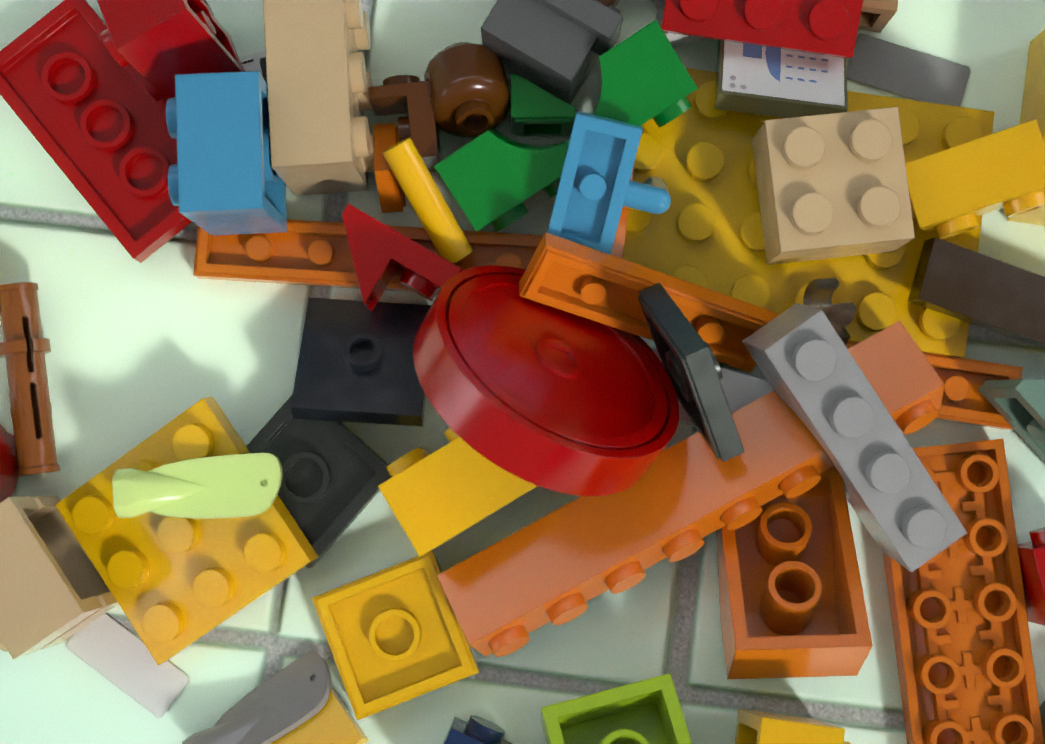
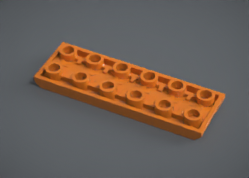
(965, 614)

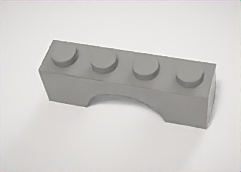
(843, 412)

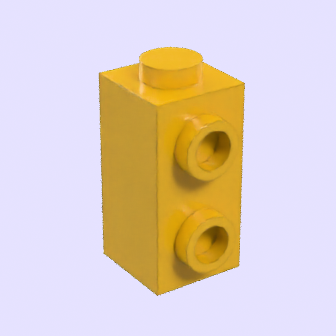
(978, 178)

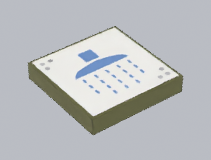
(779, 81)

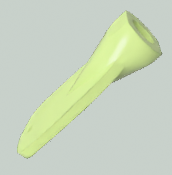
(200, 487)

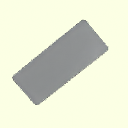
(907, 72)

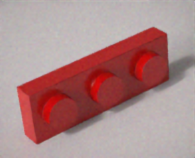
(792, 25)

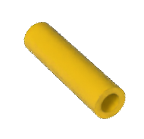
(427, 200)

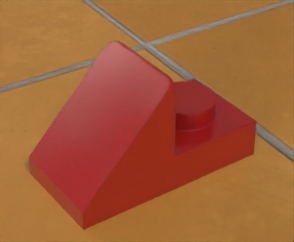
(382, 250)

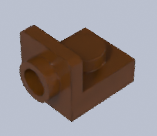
(409, 95)

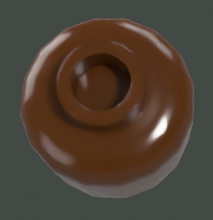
(468, 89)

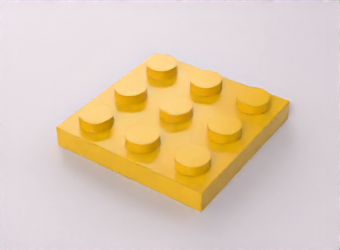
(176, 572)

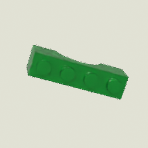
(497, 174)

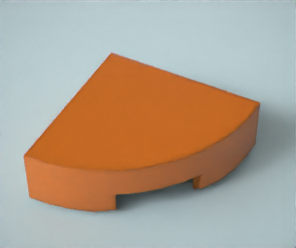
(389, 190)

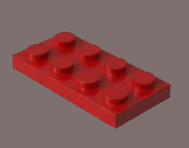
(95, 124)

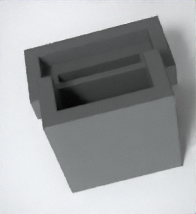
(551, 40)

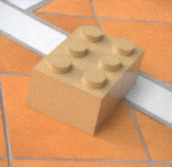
(318, 94)

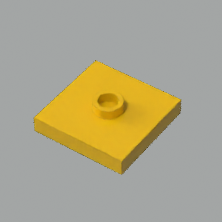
(394, 635)

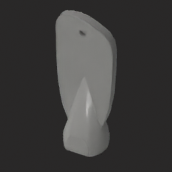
(273, 706)

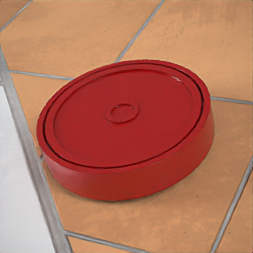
(542, 386)

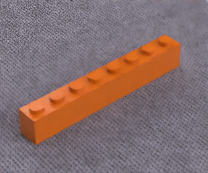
(684, 496)

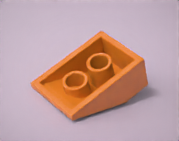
(793, 589)

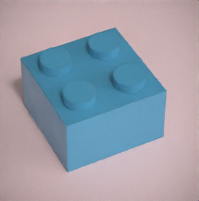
(224, 154)

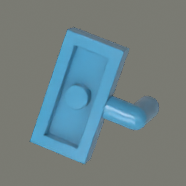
(598, 182)

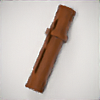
(27, 378)

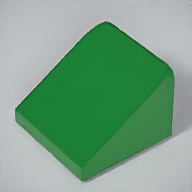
(538, 111)

